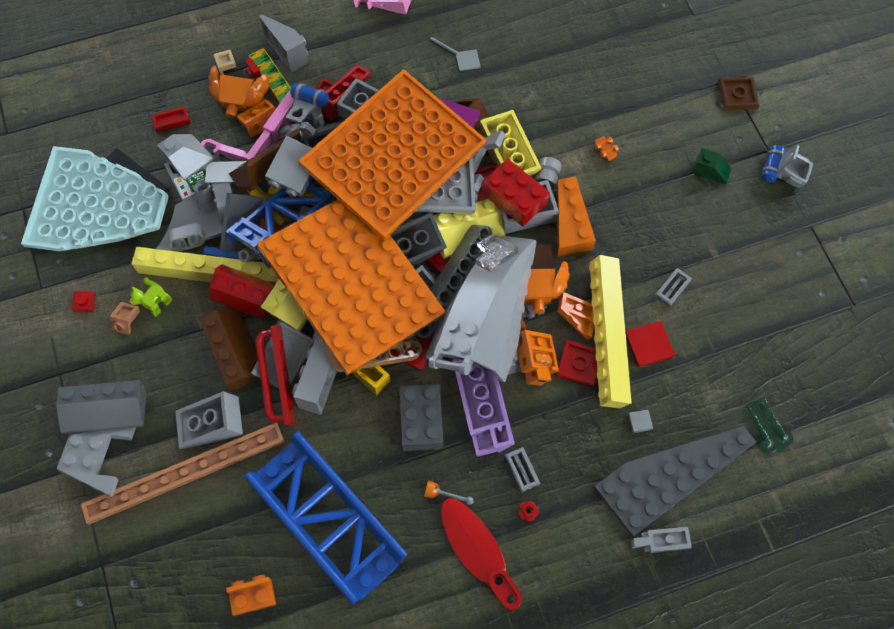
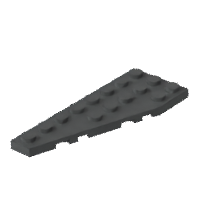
(655, 483)

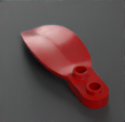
(478, 551)

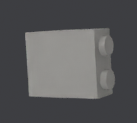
(286, 172)

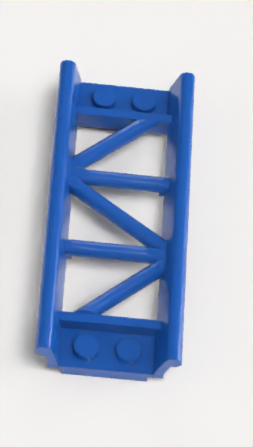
(250, 234)
(361, 577)

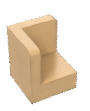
(224, 61)

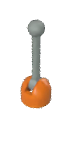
(433, 490)

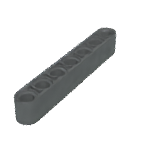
(456, 272)

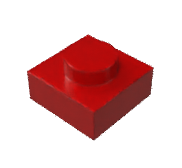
(252, 69)
(83, 301)

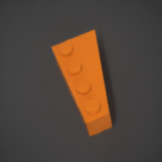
(573, 223)

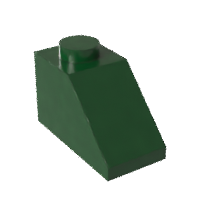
(712, 166)

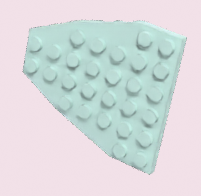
(91, 203)

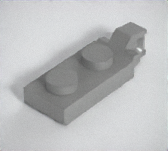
(304, 128)
(663, 540)

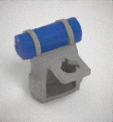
(307, 105)
(786, 166)

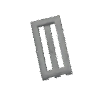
(664, 298)
(529, 485)

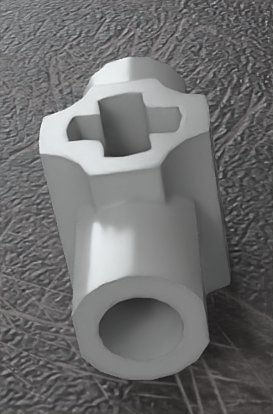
(248, 254)

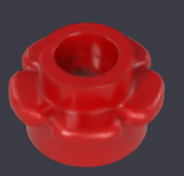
(523, 511)

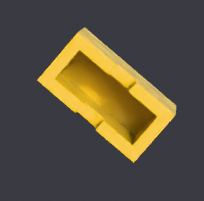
(373, 378)

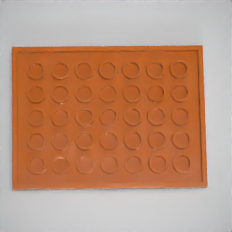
(392, 153)
(350, 284)

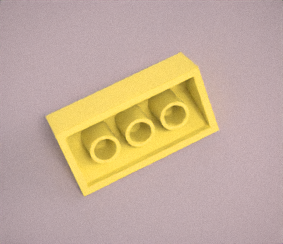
(515, 144)
(455, 225)
(282, 306)

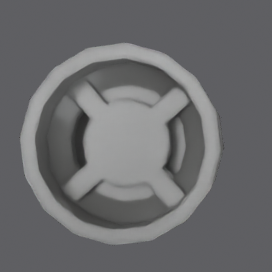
(549, 171)

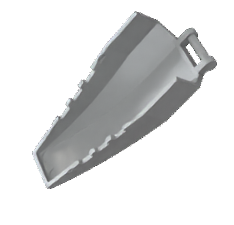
(485, 316)

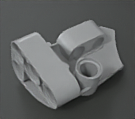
(197, 217)

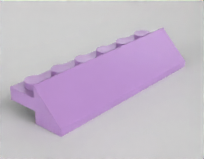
(484, 410)

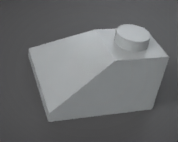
(185, 154)

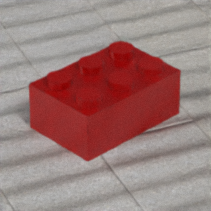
(515, 192)

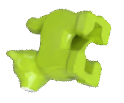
(151, 298)

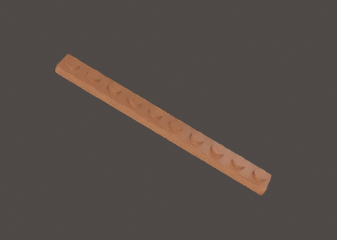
(182, 473)

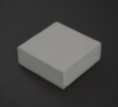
(640, 421)

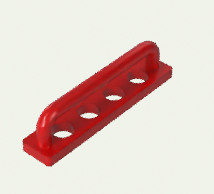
(282, 373)

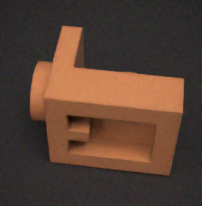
(123, 317)

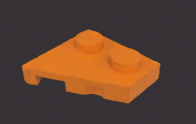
(577, 313)

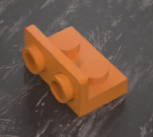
(256, 117)
(251, 595)

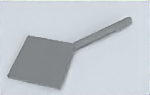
(465, 59)

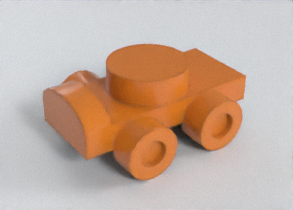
(606, 149)

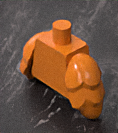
(236, 92)
(544, 288)

